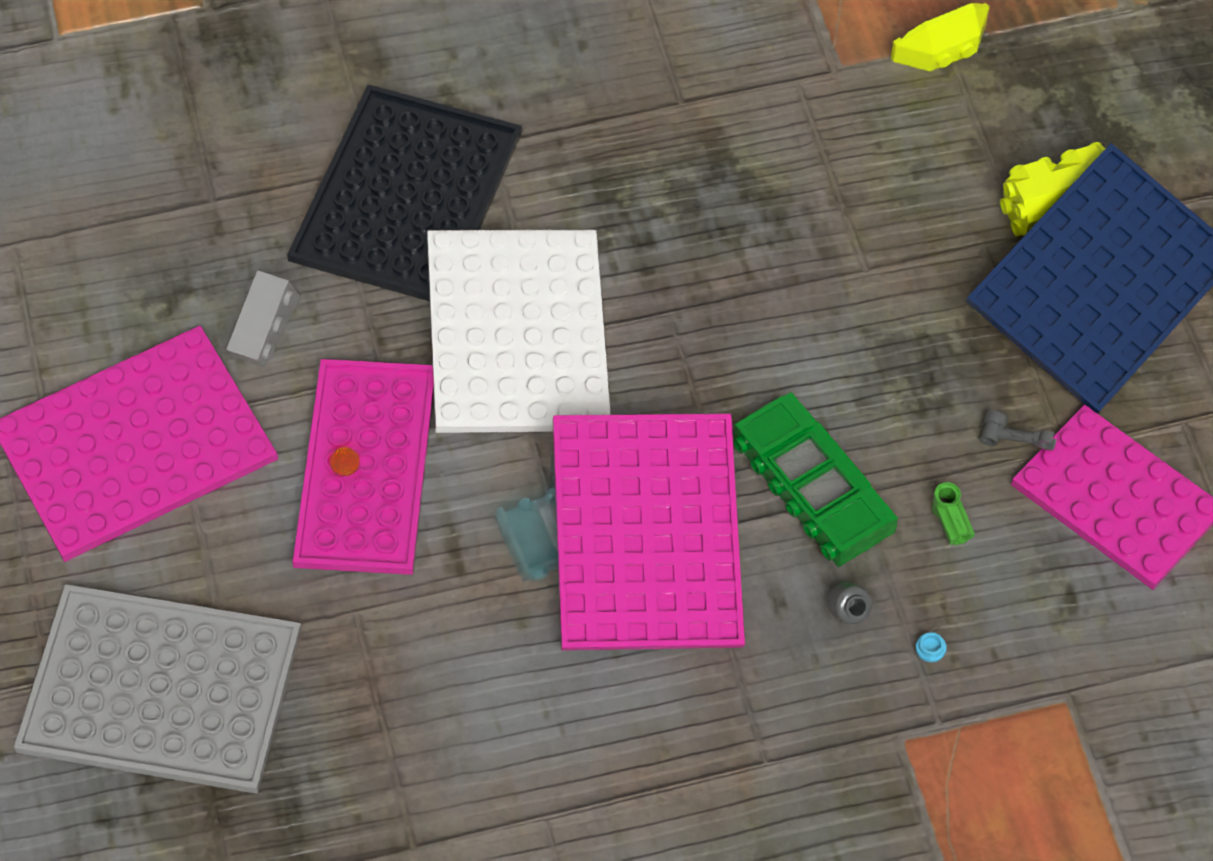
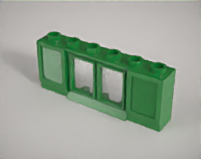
(814, 479)

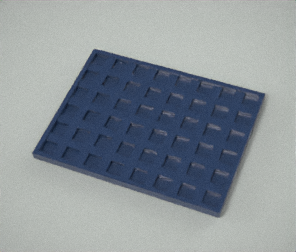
(1100, 278)

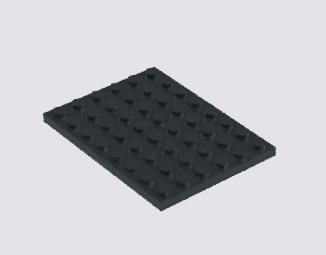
(394, 178)

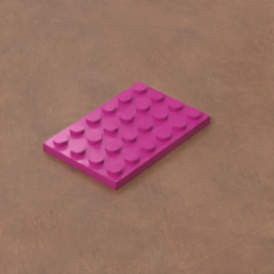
(1118, 496)

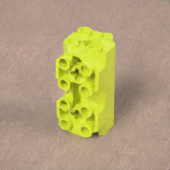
(1038, 185)

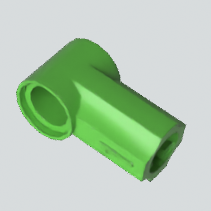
(952, 515)

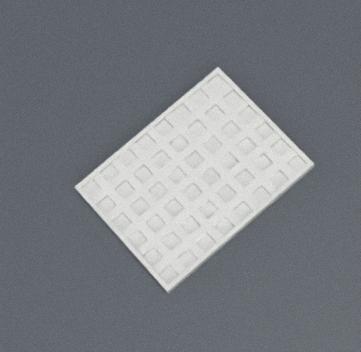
(515, 329)

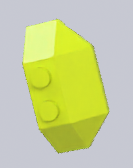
(942, 38)

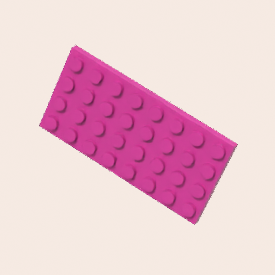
(375, 513)

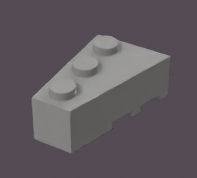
(263, 319)

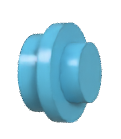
(931, 647)

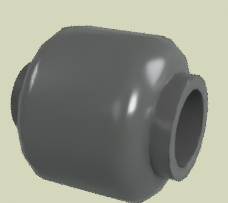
(849, 602)

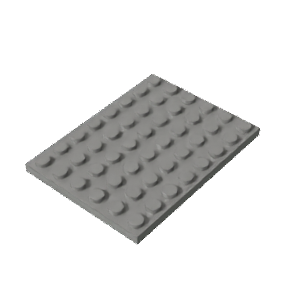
(159, 688)

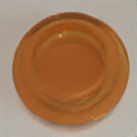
(344, 461)

